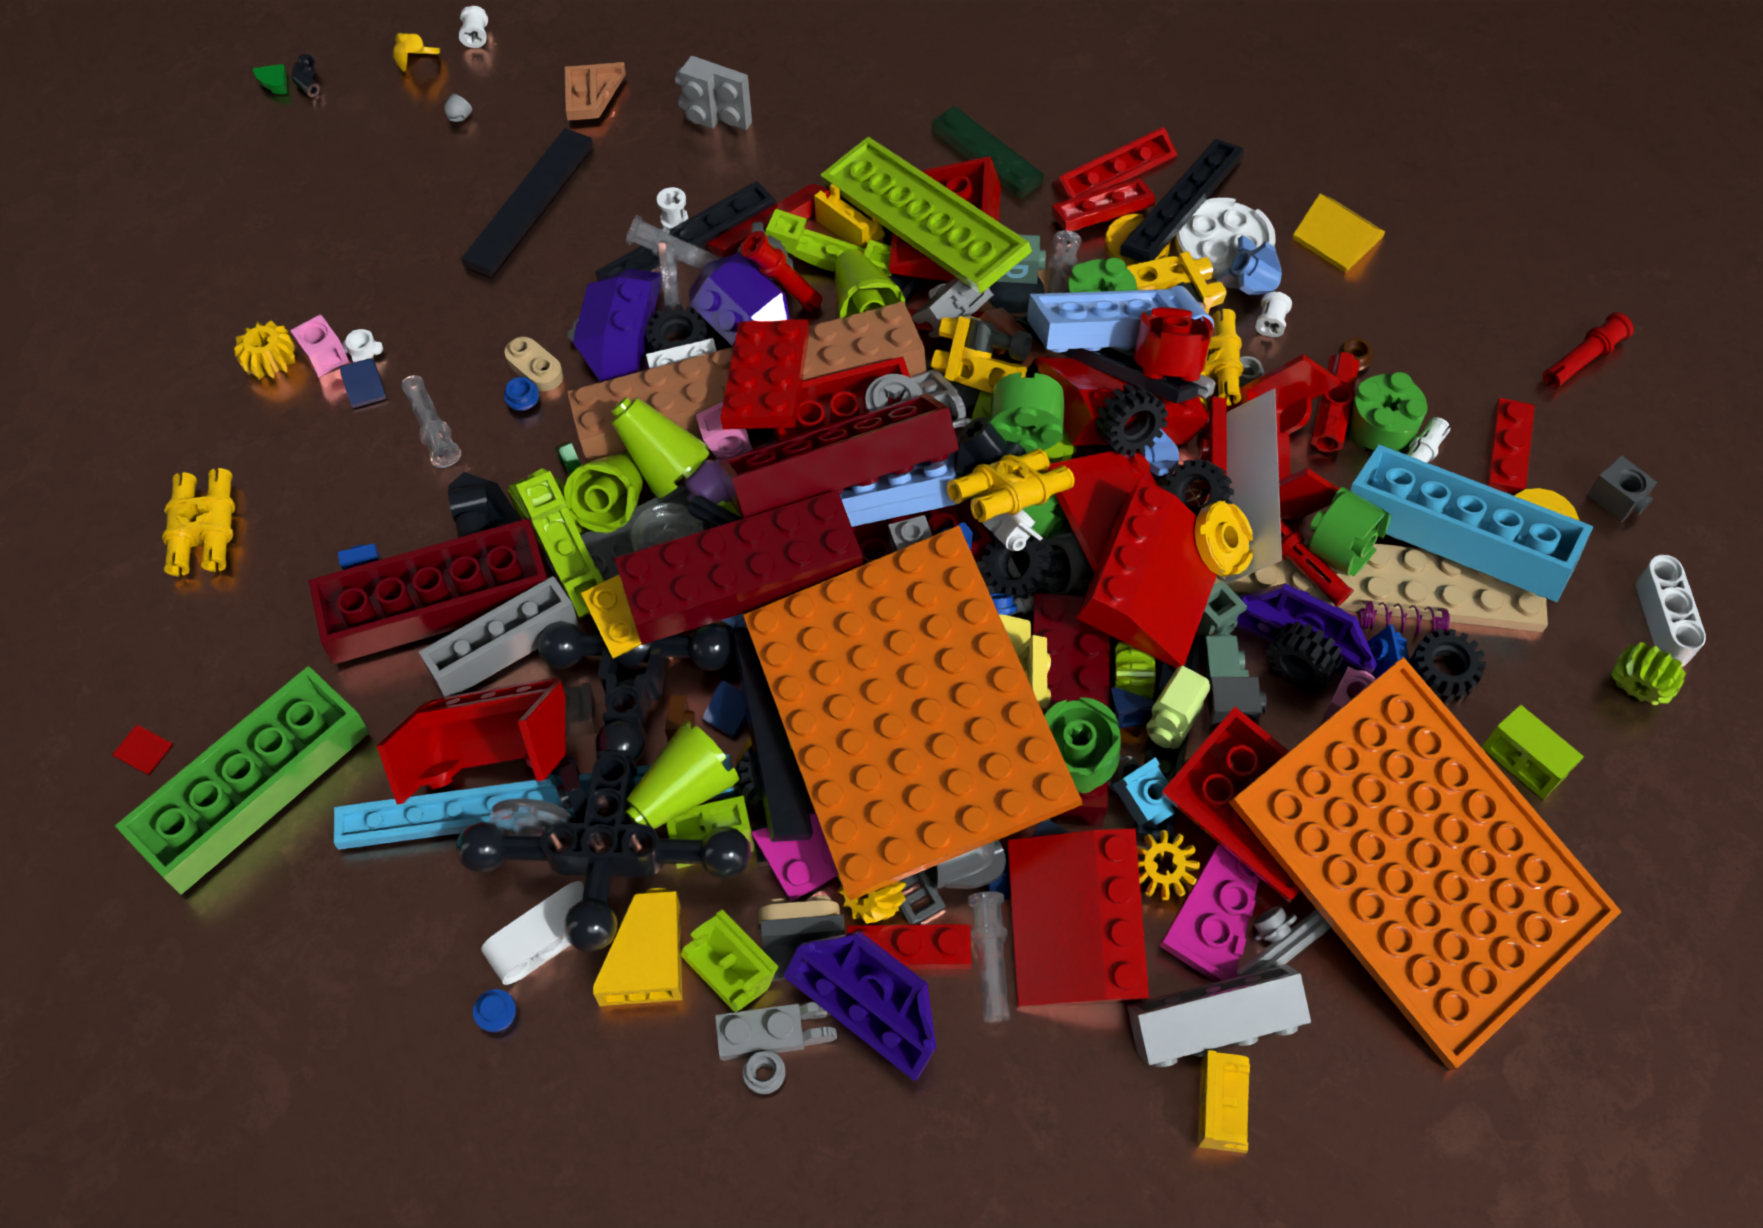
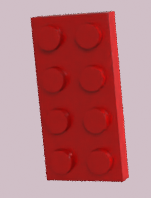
(765, 374)

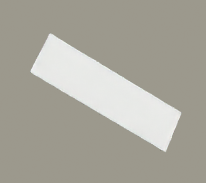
(1255, 477)

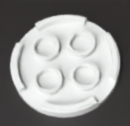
(1216, 229)

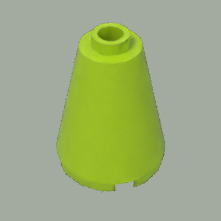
(862, 285)
(657, 445)
(604, 492)
(680, 778)

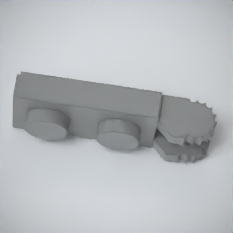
(941, 389)
(770, 1029)

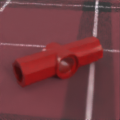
(1335, 404)

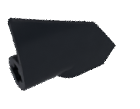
(982, 445)
(478, 505)

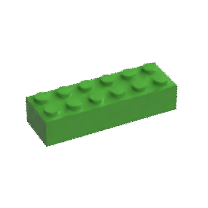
(243, 779)

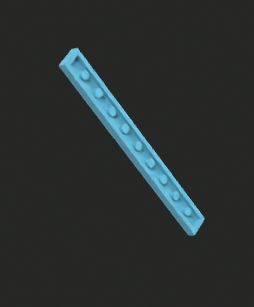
(447, 811)

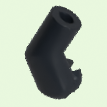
(303, 75)

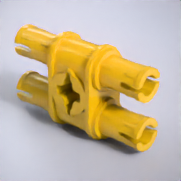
(1223, 357)
(1010, 485)
(198, 522)

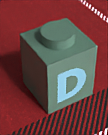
(1027, 269)

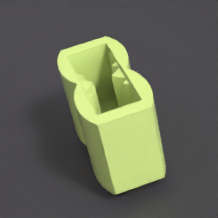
(1177, 708)

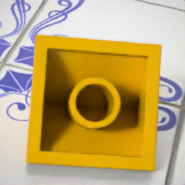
(1336, 233)

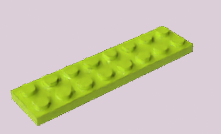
(927, 215)

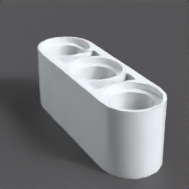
(1670, 608)
(532, 937)

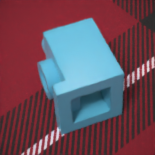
(1134, 793)

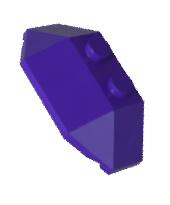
(736, 292)
(614, 322)
(1282, 603)
(869, 996)

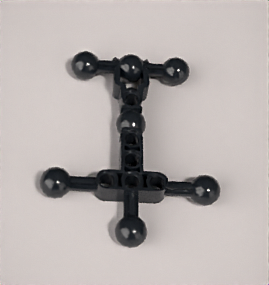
(619, 745)

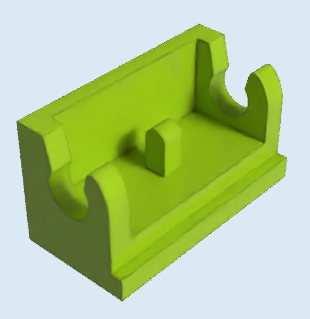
(1532, 751)
(704, 818)
(729, 961)

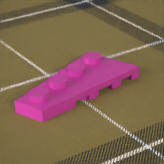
(799, 864)
(1214, 917)

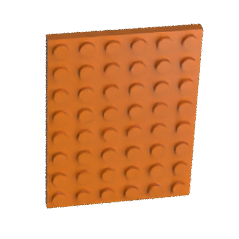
(909, 713)
(1426, 861)

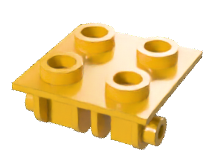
(612, 616)

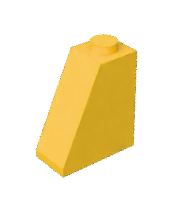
(645, 954)

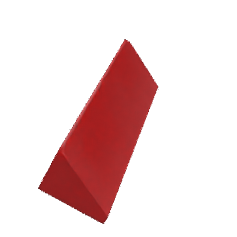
(1117, 165)
(799, 204)

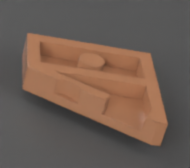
(591, 88)

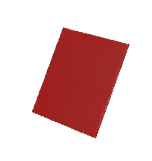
(142, 749)

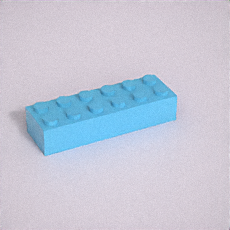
(1474, 523)

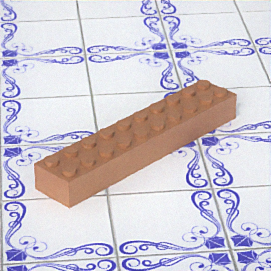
(700, 382)

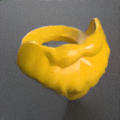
(409, 44)

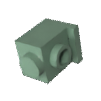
(1222, 612)
(1222, 658)

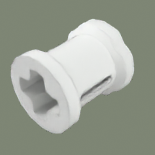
(472, 32)
(672, 204)
(1273, 314)

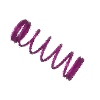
(1369, 614)

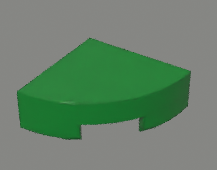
(272, 77)
(567, 454)

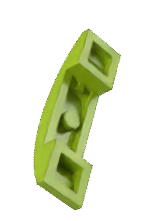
(819, 248)
(560, 538)

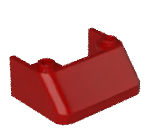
(1295, 387)
(476, 731)

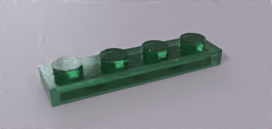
(976, 143)

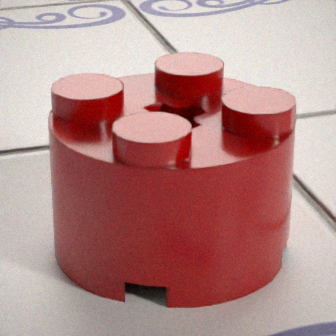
(1173, 344)

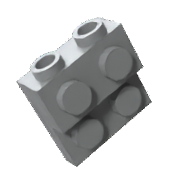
(714, 94)

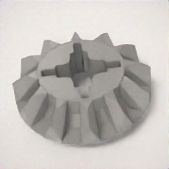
(890, 386)

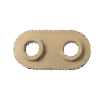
(528, 360)
(783, 909)

